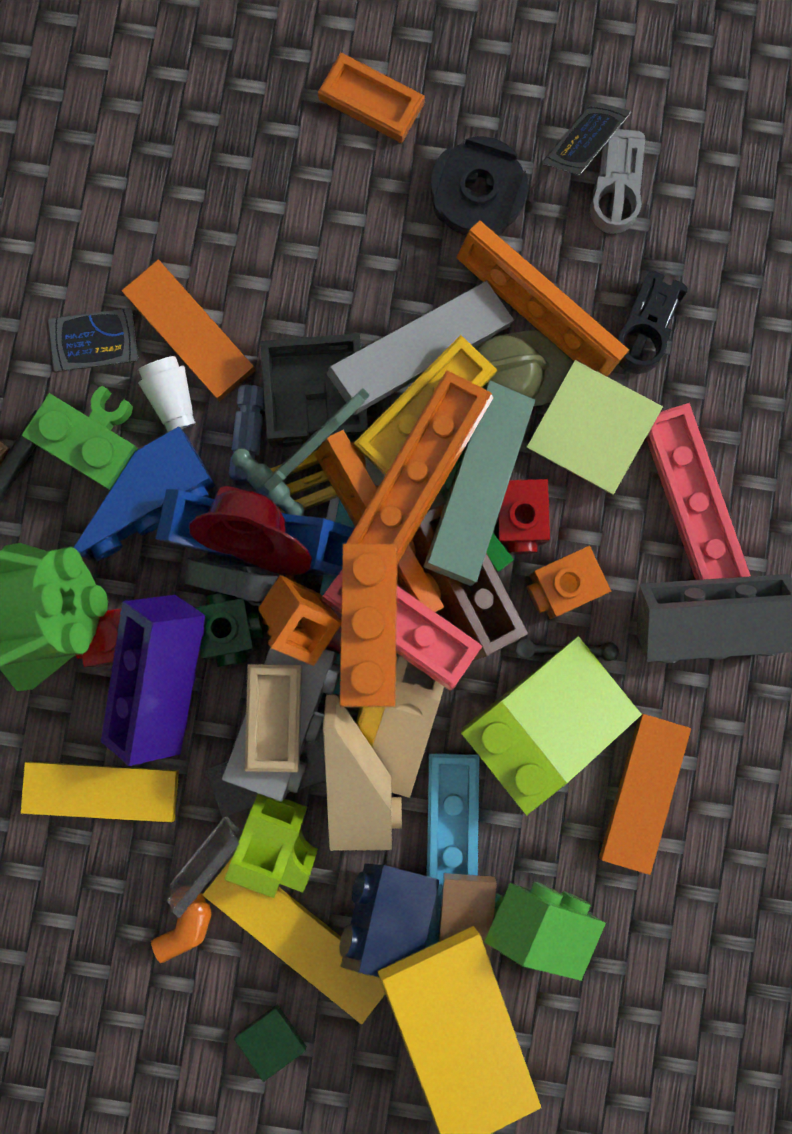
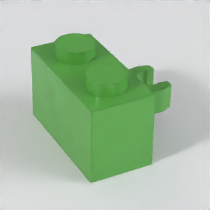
(83, 440)
(545, 930)

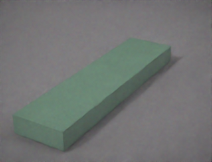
(479, 487)

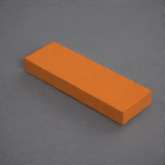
(188, 330)
(645, 794)

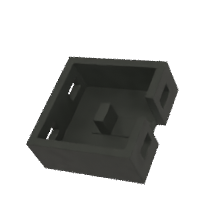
(299, 391)

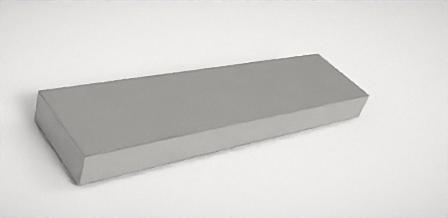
(414, 347)

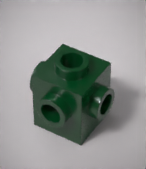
(245, 630)

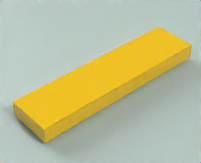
(299, 941)

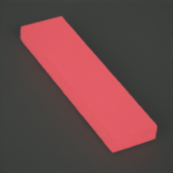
(695, 496)

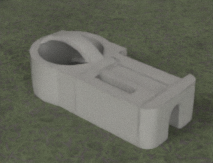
(620, 175)

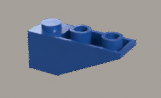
(140, 492)

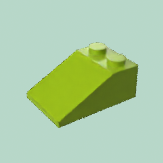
(551, 725)

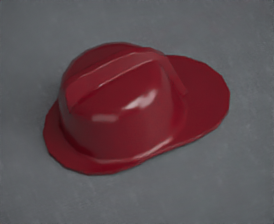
(252, 530)

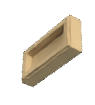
(273, 718)

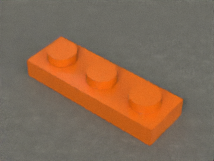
(369, 626)

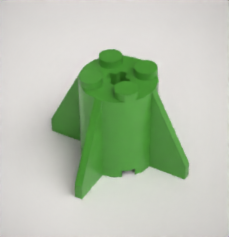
(45, 611)

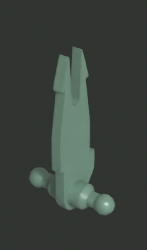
(269, 482)

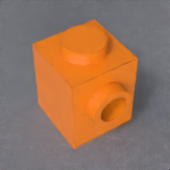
(567, 583)

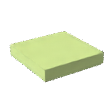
(594, 427)

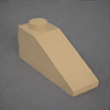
(357, 786)

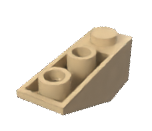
(407, 727)

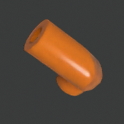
(188, 933)

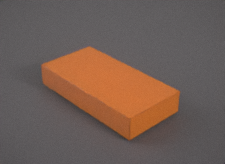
(371, 97)

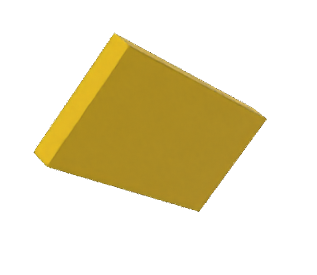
(460, 1036)

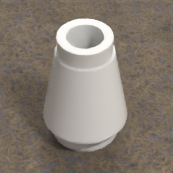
(168, 392)

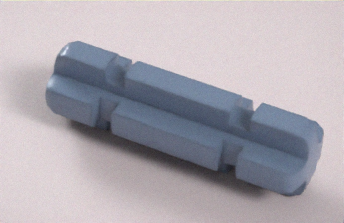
(247, 426)

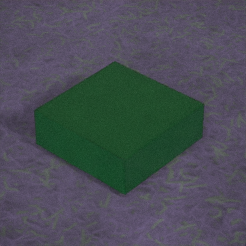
(270, 1042)

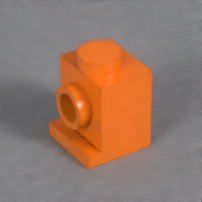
(298, 620)

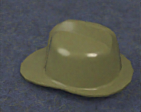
(527, 364)

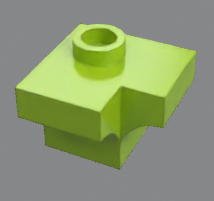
(272, 848)

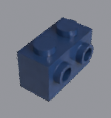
(387, 919)

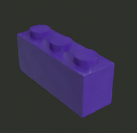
(152, 678)

